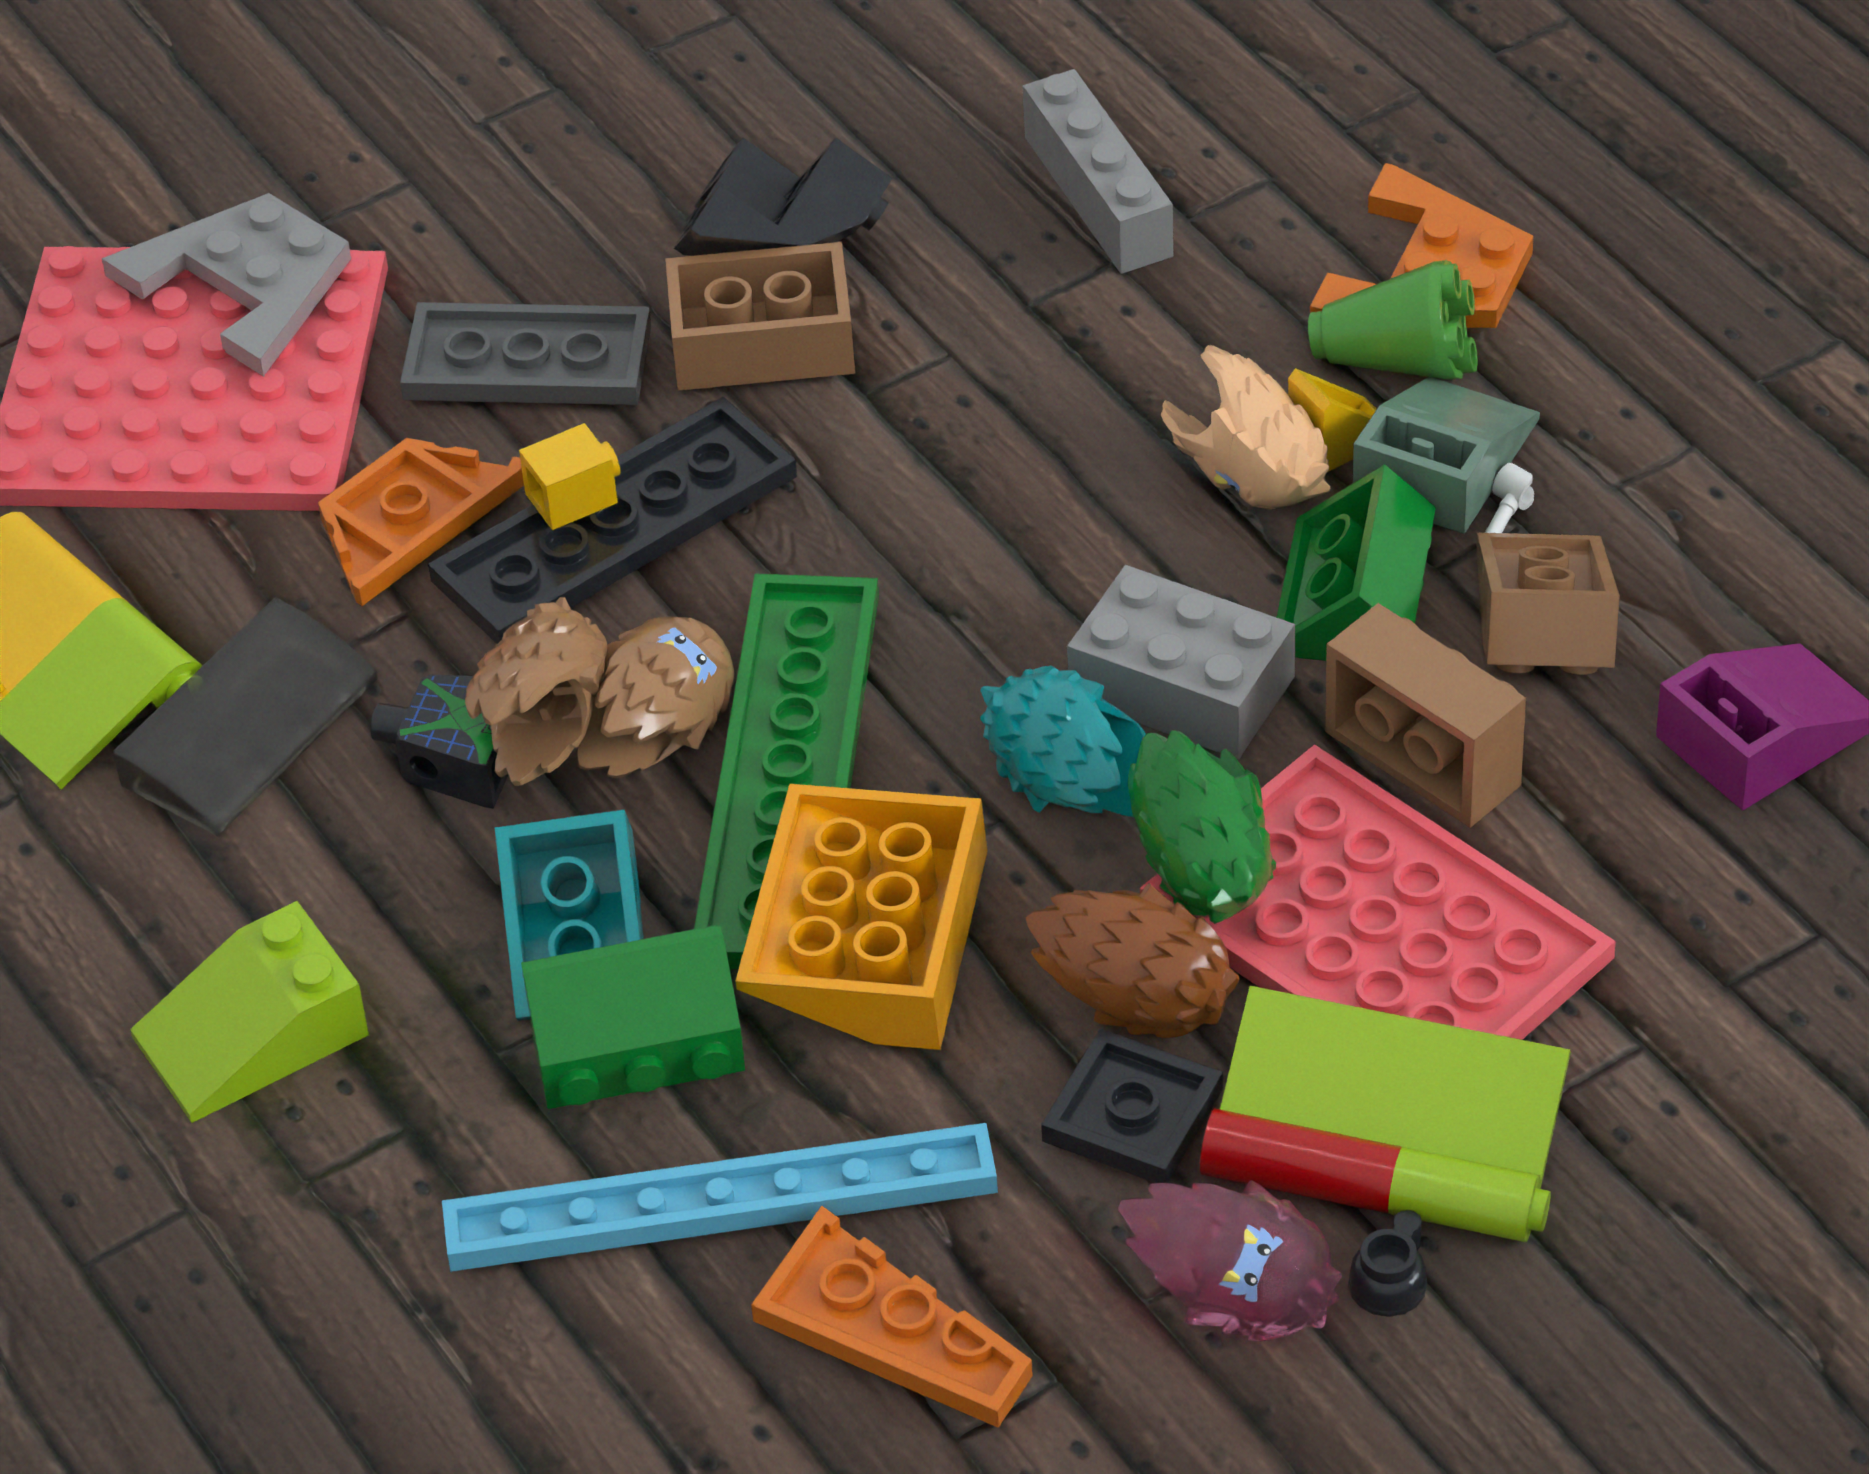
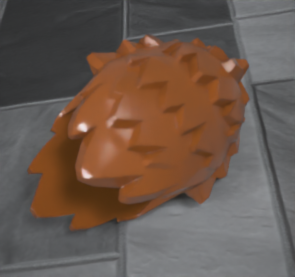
(1135, 959)

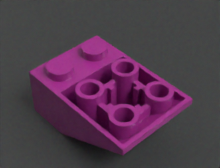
(1758, 718)

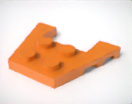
(1447, 229)

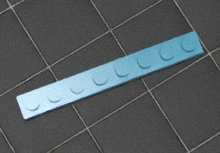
(718, 1196)

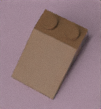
(1546, 602)

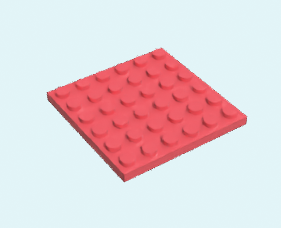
(148, 410)

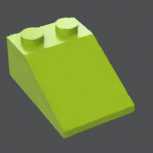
(252, 1014)

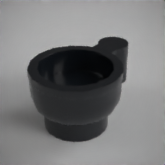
(1388, 1270)

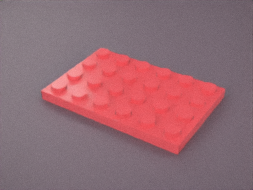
(1400, 913)

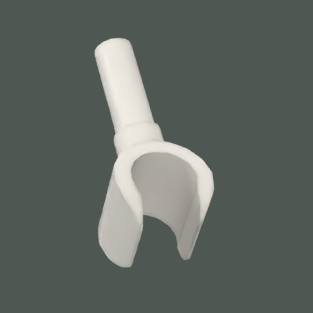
(1514, 488)

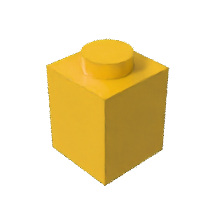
(569, 475)

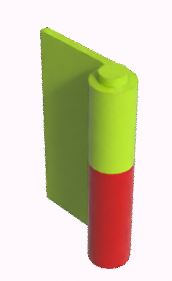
(1388, 1114)

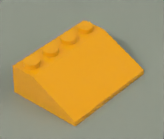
(867, 911)

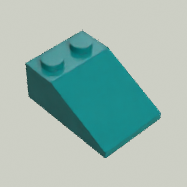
(567, 889)

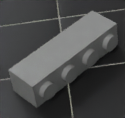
(1098, 171)

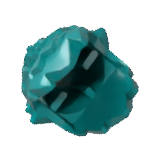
(1061, 740)

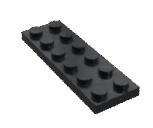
(664, 495)

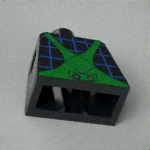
(441, 743)

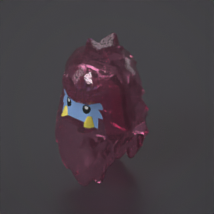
(1234, 1257)

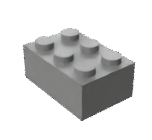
(1185, 659)

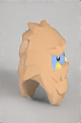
(1254, 438)

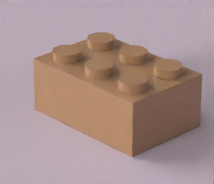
(760, 316)
(1425, 714)

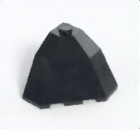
(766, 206)

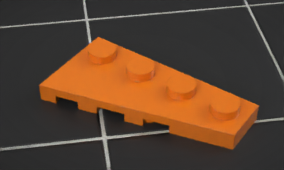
(872, 1315)

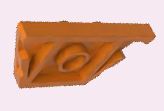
(409, 509)

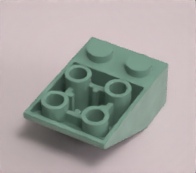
(1444, 445)

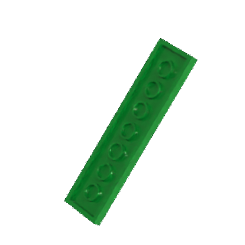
(788, 724)

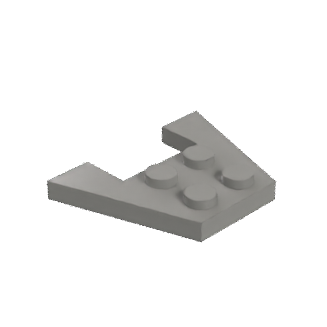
(256, 255)

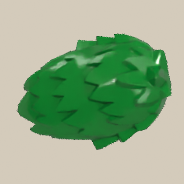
(1200, 825)

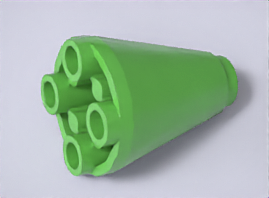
(1401, 325)

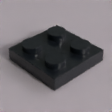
(1132, 1107)

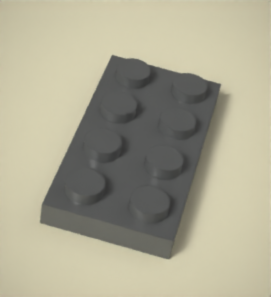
(526, 353)

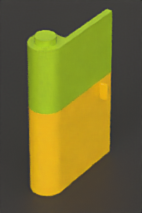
(72, 654)

